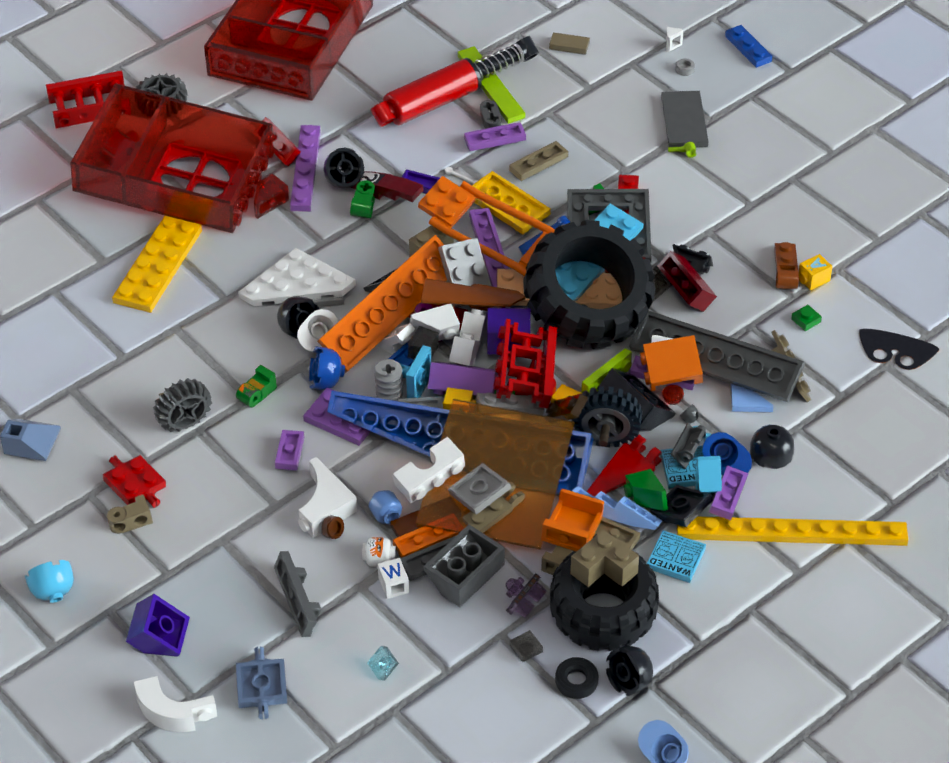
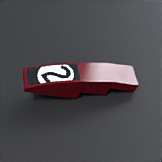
(391, 186)

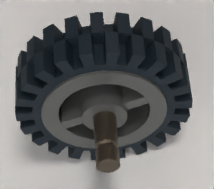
(609, 417)

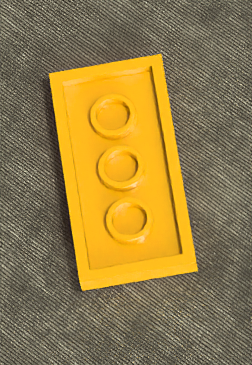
(508, 193)

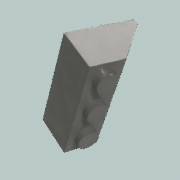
(465, 565)

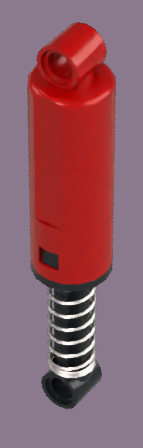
(447, 84)

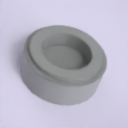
(685, 67)

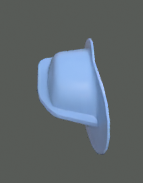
(662, 743)

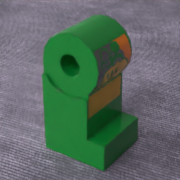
(257, 387)

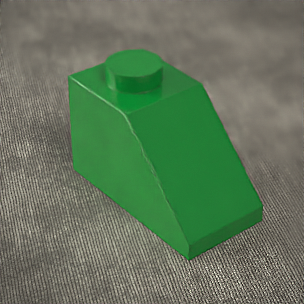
(646, 490)

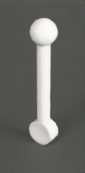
(448, 171)

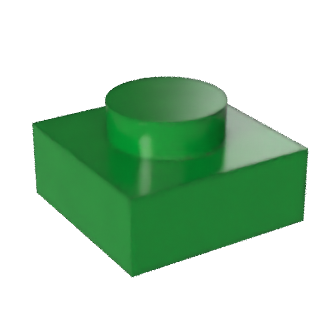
(806, 317)

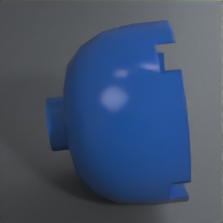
(325, 368)

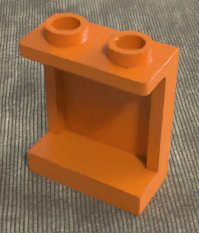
(671, 362)
(573, 520)

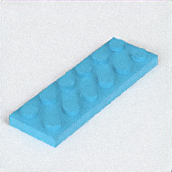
(579, 275)

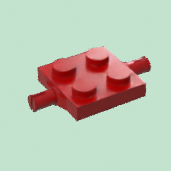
(134, 479)

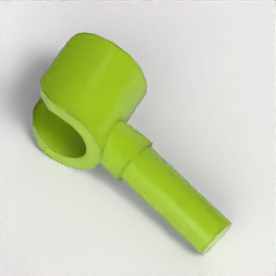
(689, 148)

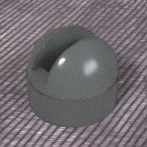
(690, 415)

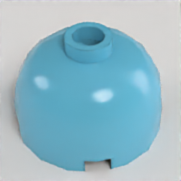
(50, 580)

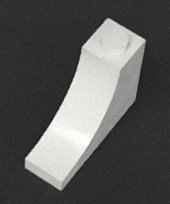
(329, 499)

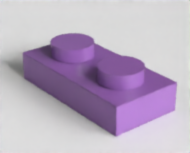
(289, 450)

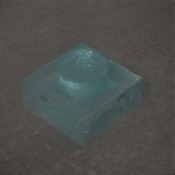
(382, 663)

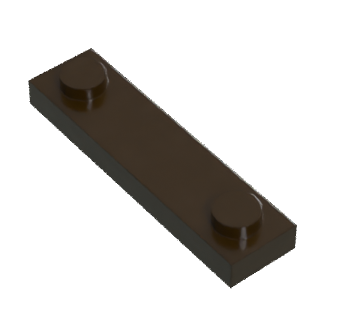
(567, 408)

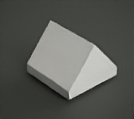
(674, 38)

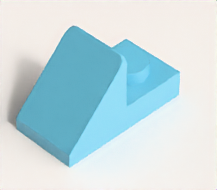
(708, 474)

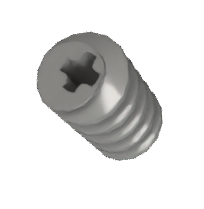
(389, 380)

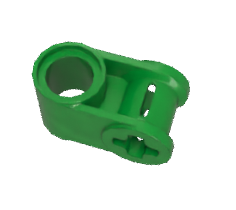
(363, 200)

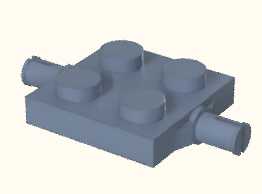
(261, 683)

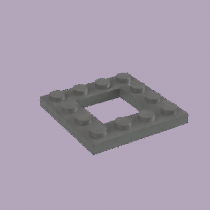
(635, 200)

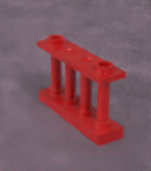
(77, 90)

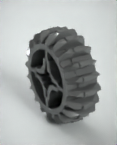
(165, 86)
(182, 405)

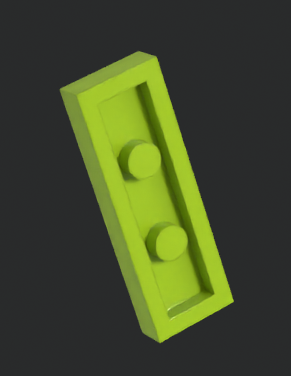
(621, 362)

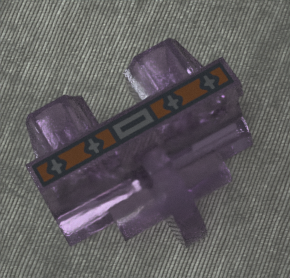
(520, 603)

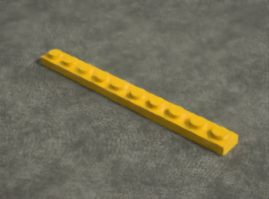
(796, 531)

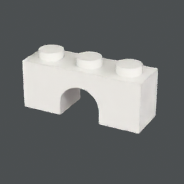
(416, 482)

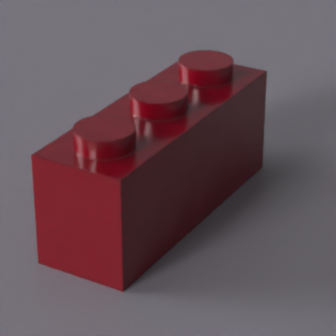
(686, 281)

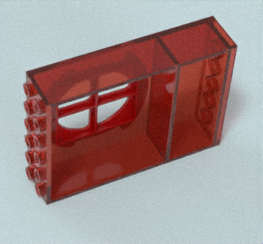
(281, 54)
(146, 131)

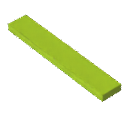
(496, 90)

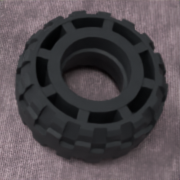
(598, 625)

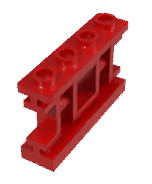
(542, 365)

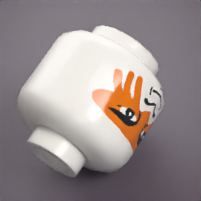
(377, 551)

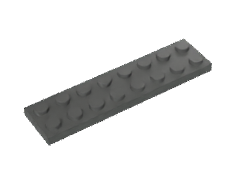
(727, 357)

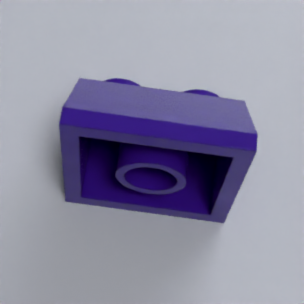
(498, 316)
(157, 627)

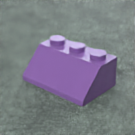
(460, 377)

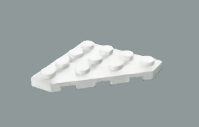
(296, 276)

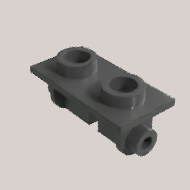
(687, 444)

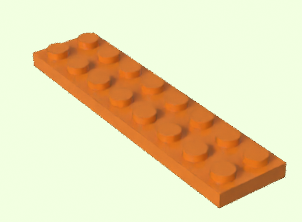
(385, 306)

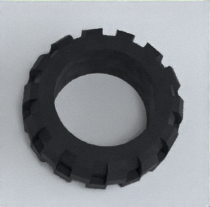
(601, 247)

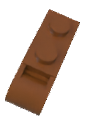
(786, 266)

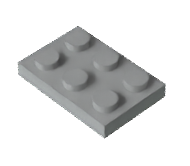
(464, 263)

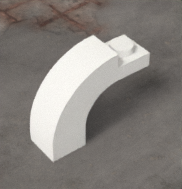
(168, 713)

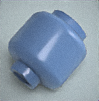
(385, 506)

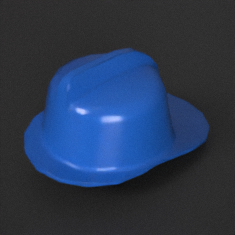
(729, 450)

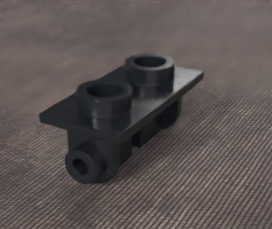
(699, 260)

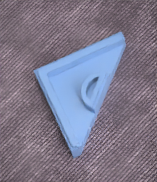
(748, 401)

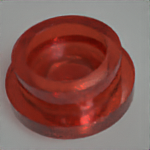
(673, 394)

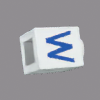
(393, 578)

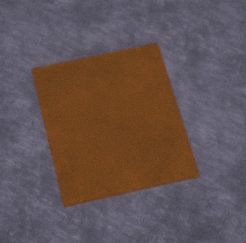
(518, 448)

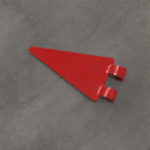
(624, 462)

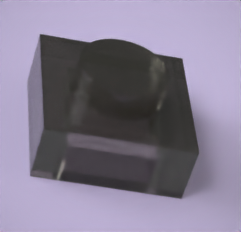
(526, 646)

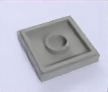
(479, 488)

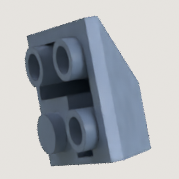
(28, 438)

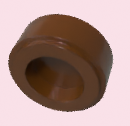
(332, 527)

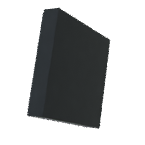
(683, 505)

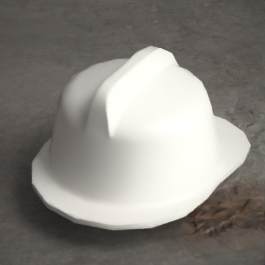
(315, 327)

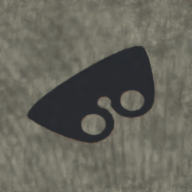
(907, 346)

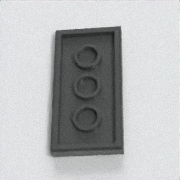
(684, 118)

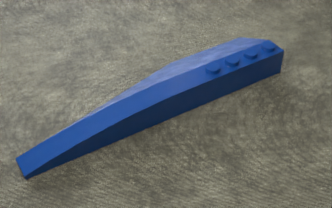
(423, 426)

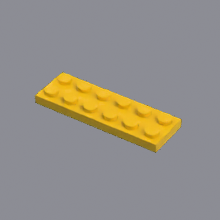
(157, 264)

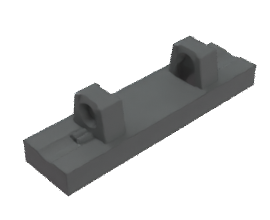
(291, 581)

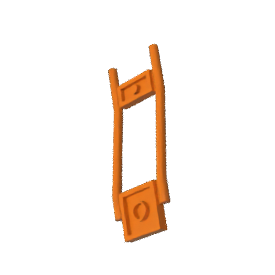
(449, 202)

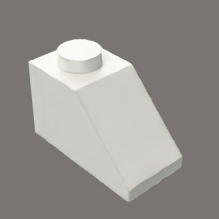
(438, 319)

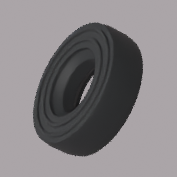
(576, 664)

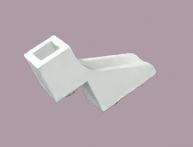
(471, 335)

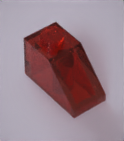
(269, 194)

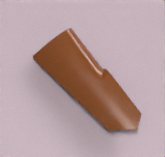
(475, 296)

